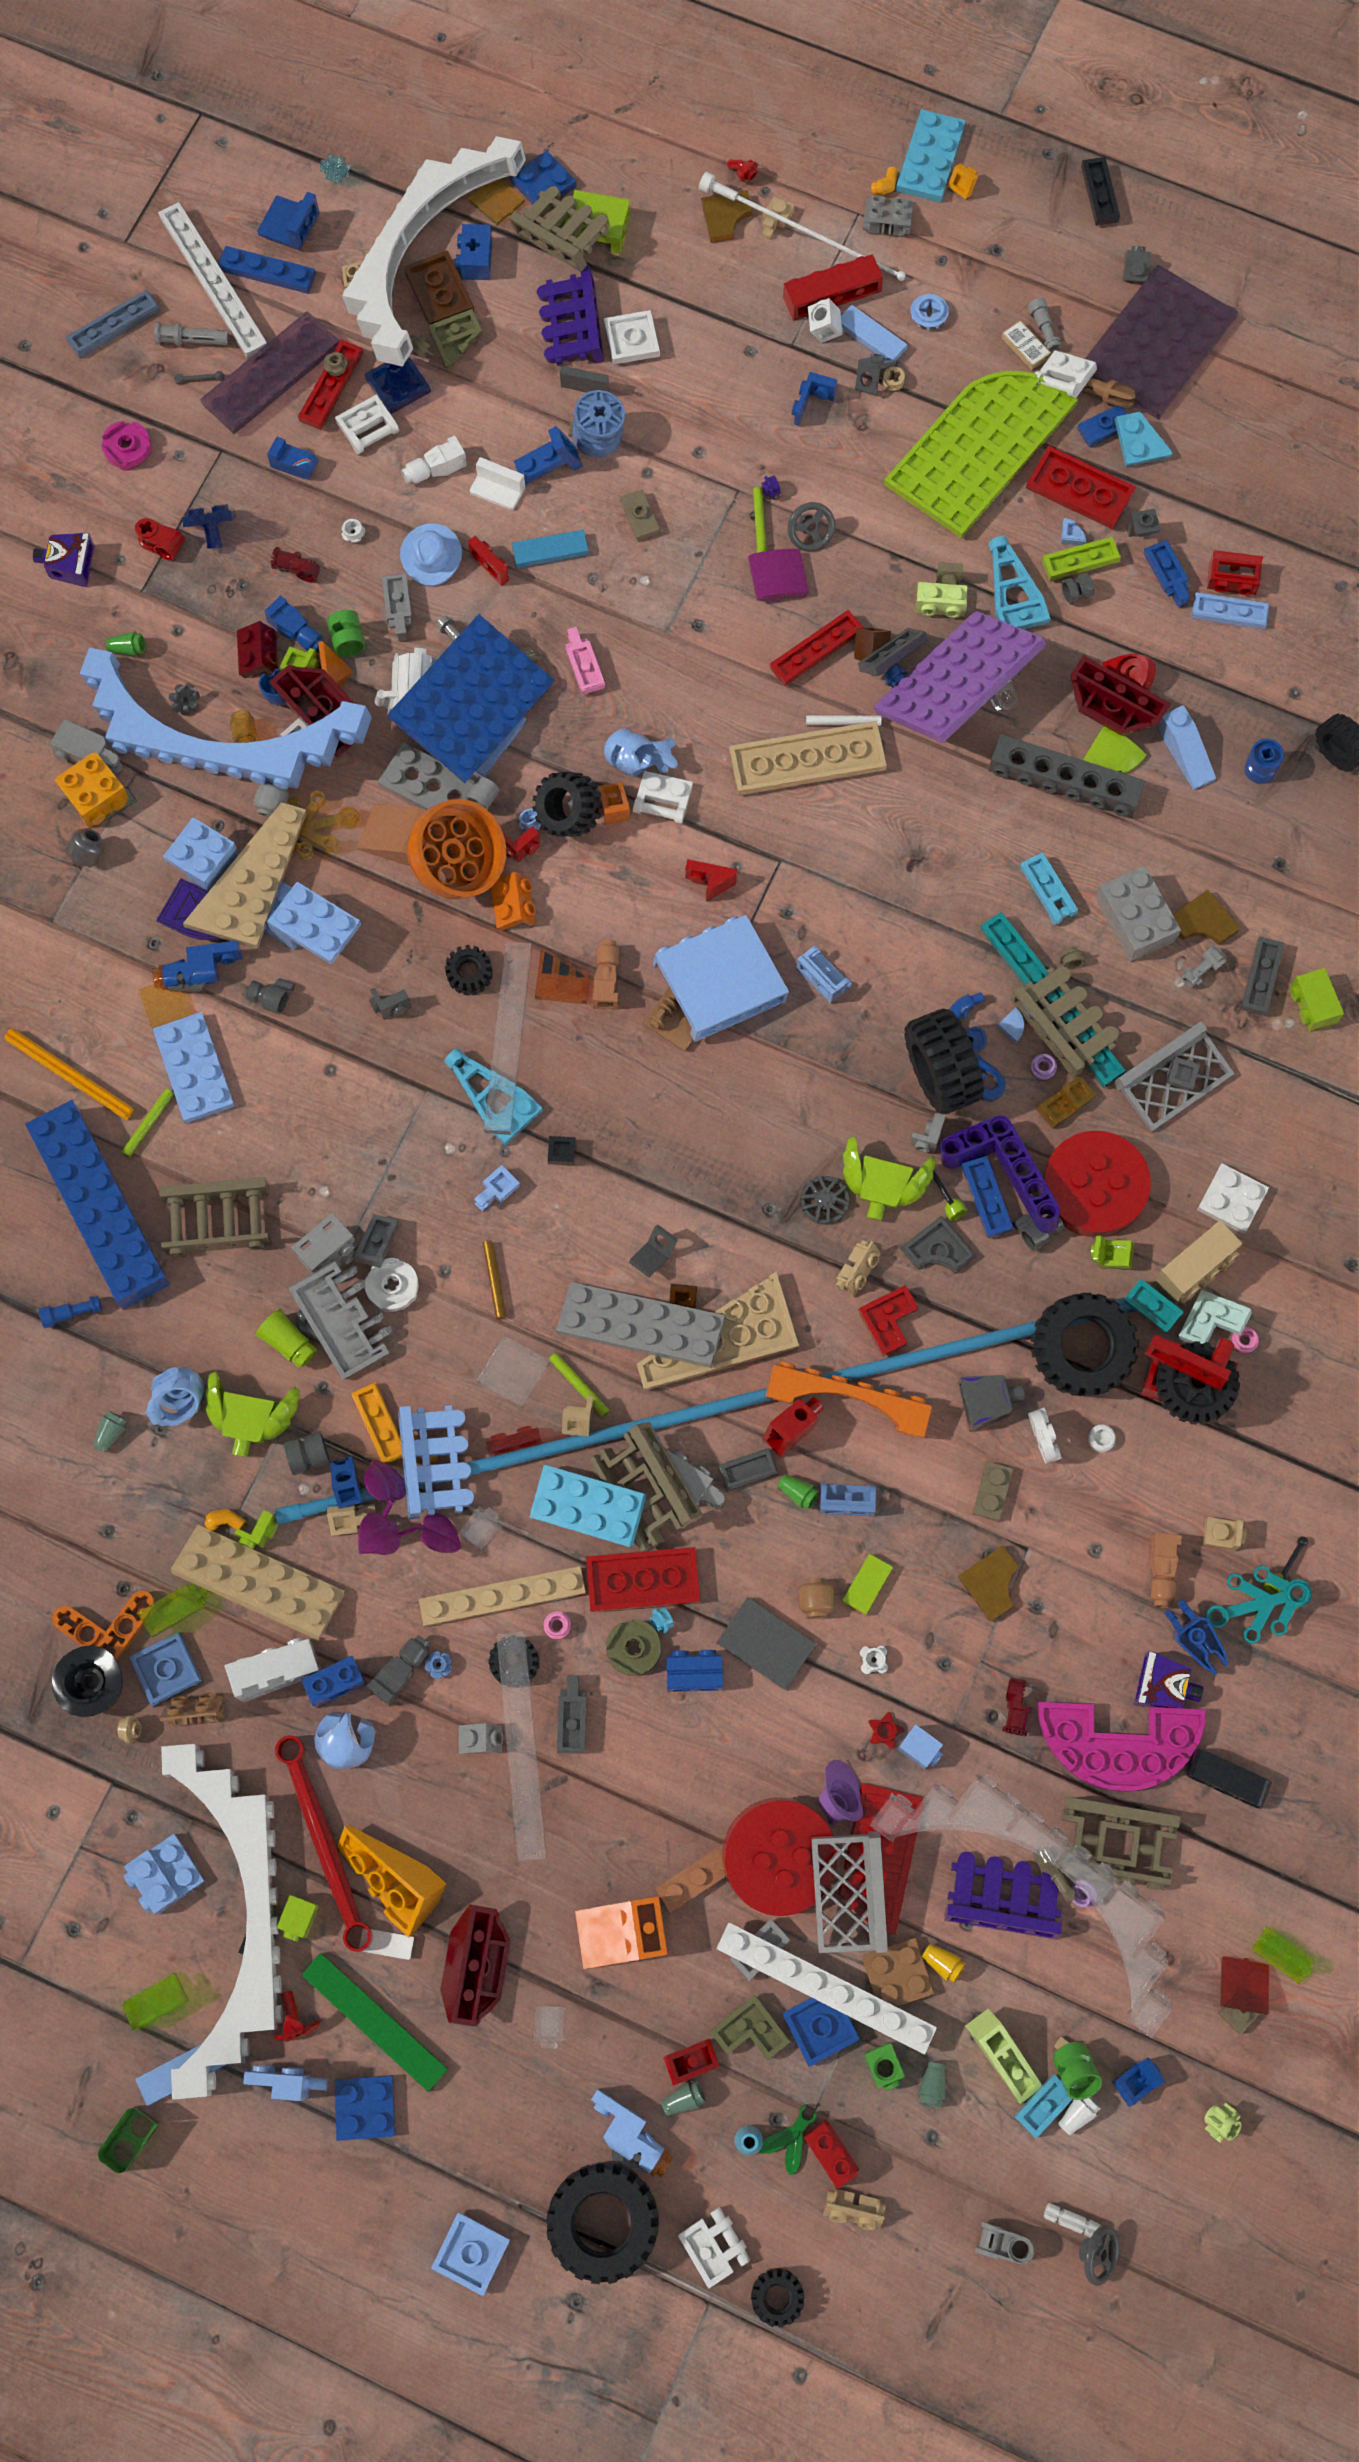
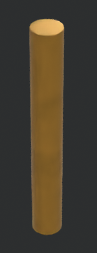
(494, 1280)

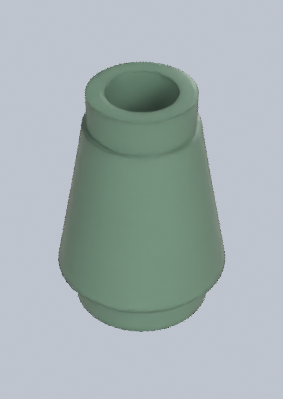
(108, 1431)
(933, 2086)
(684, 2099)

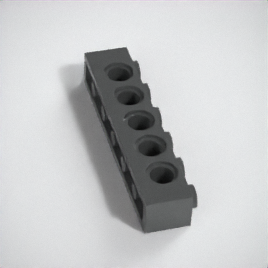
(1078, 770)

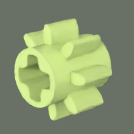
(1222, 2122)

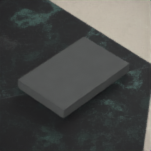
(766, 1643)

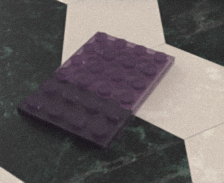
(1160, 339)

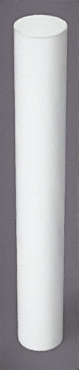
(840, 720)

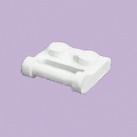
(1067, 368)
(364, 417)
(666, 791)

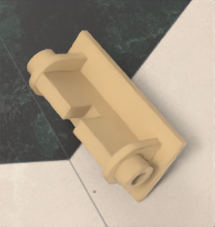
(865, 1257)
(865, 2214)

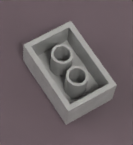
(1137, 913)

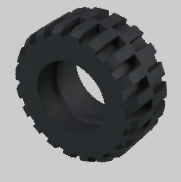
(944, 1061)
(1119, 1336)
(562, 2233)

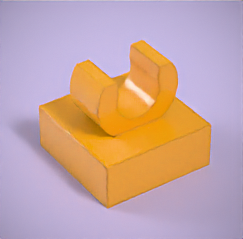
(963, 180)

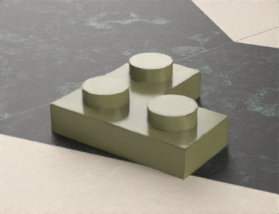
(754, 2022)

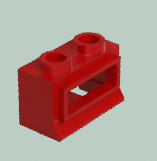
(1230, 582)
(831, 2153)

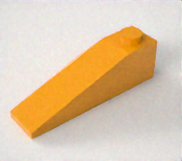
(400, 1882)

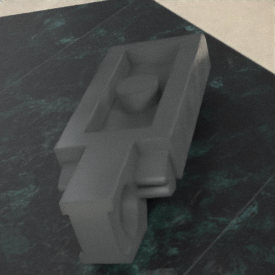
(572, 1718)

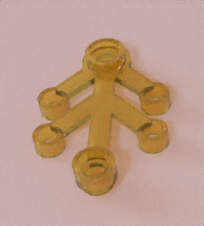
(311, 826)

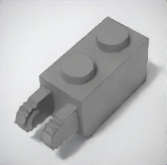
(75, 743)
(698, 1482)

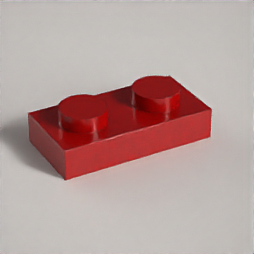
(484, 556)

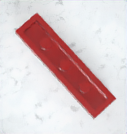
(329, 388)
(815, 648)

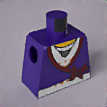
(67, 557)
(1165, 1683)

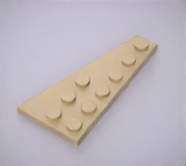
(247, 890)
(753, 1329)

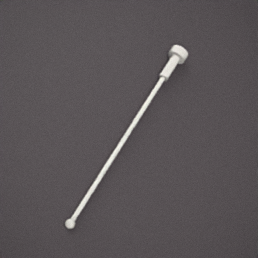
(708, 183)

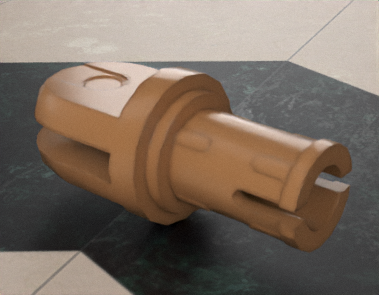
(1111, 392)

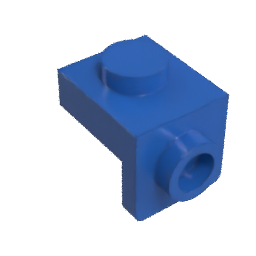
(1138, 2081)

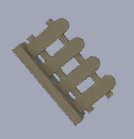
(541, 231)
(1058, 1040)

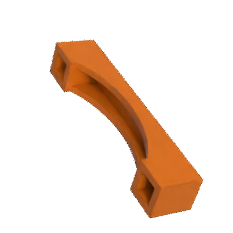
(908, 1415)

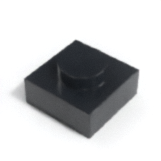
(561, 1150)

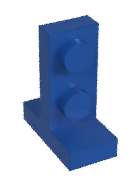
(549, 457)

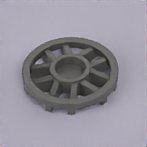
(825, 1200)

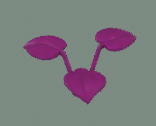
(380, 1534)

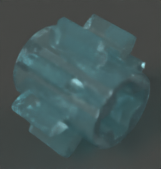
(334, 168)

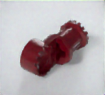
(300, 567)
(1017, 1713)

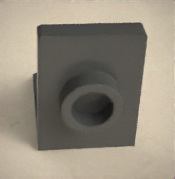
(871, 365)
(654, 1254)

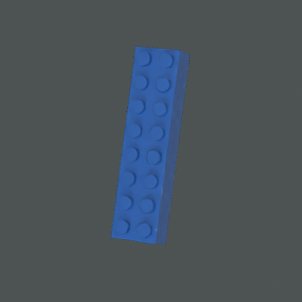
(97, 1204)

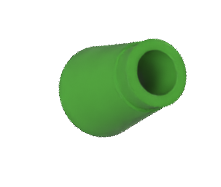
(127, 644)
(799, 1491)

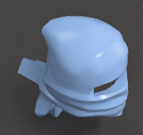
(634, 752)

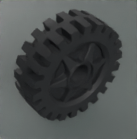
(1193, 1403)

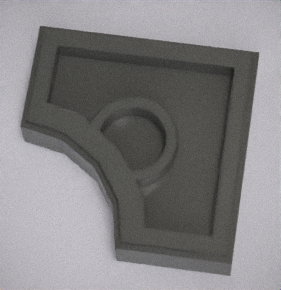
(939, 1246)

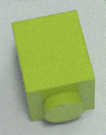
(297, 1918)

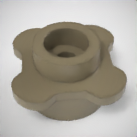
(421, 346)

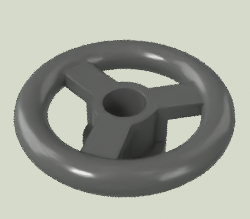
(807, 518)
(1095, 2252)

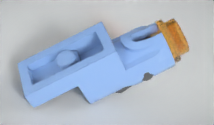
(626, 2139)

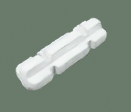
(1070, 2220)

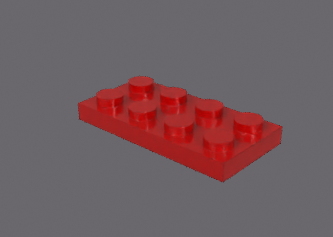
(1080, 487)
(642, 1579)

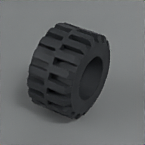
(550, 799)

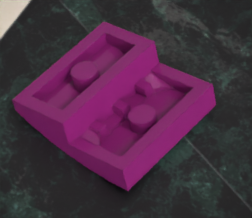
(778, 574)

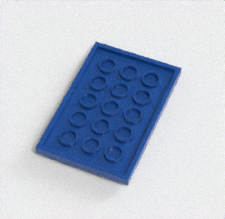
(471, 698)

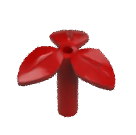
(292, 2025)

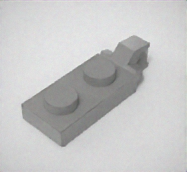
(397, 604)

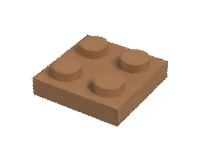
(898, 1974)

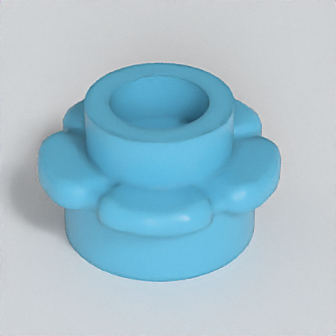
(661, 1620)

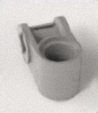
(1002, 2243)

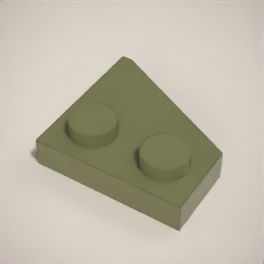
(455, 336)

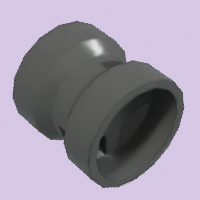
(1077, 588)

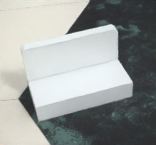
(497, 484)

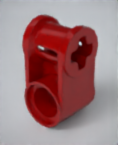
(159, 538)

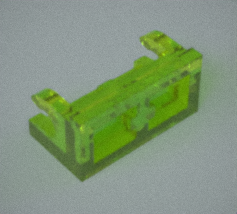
(155, 2002)

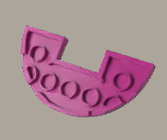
(1121, 1760)

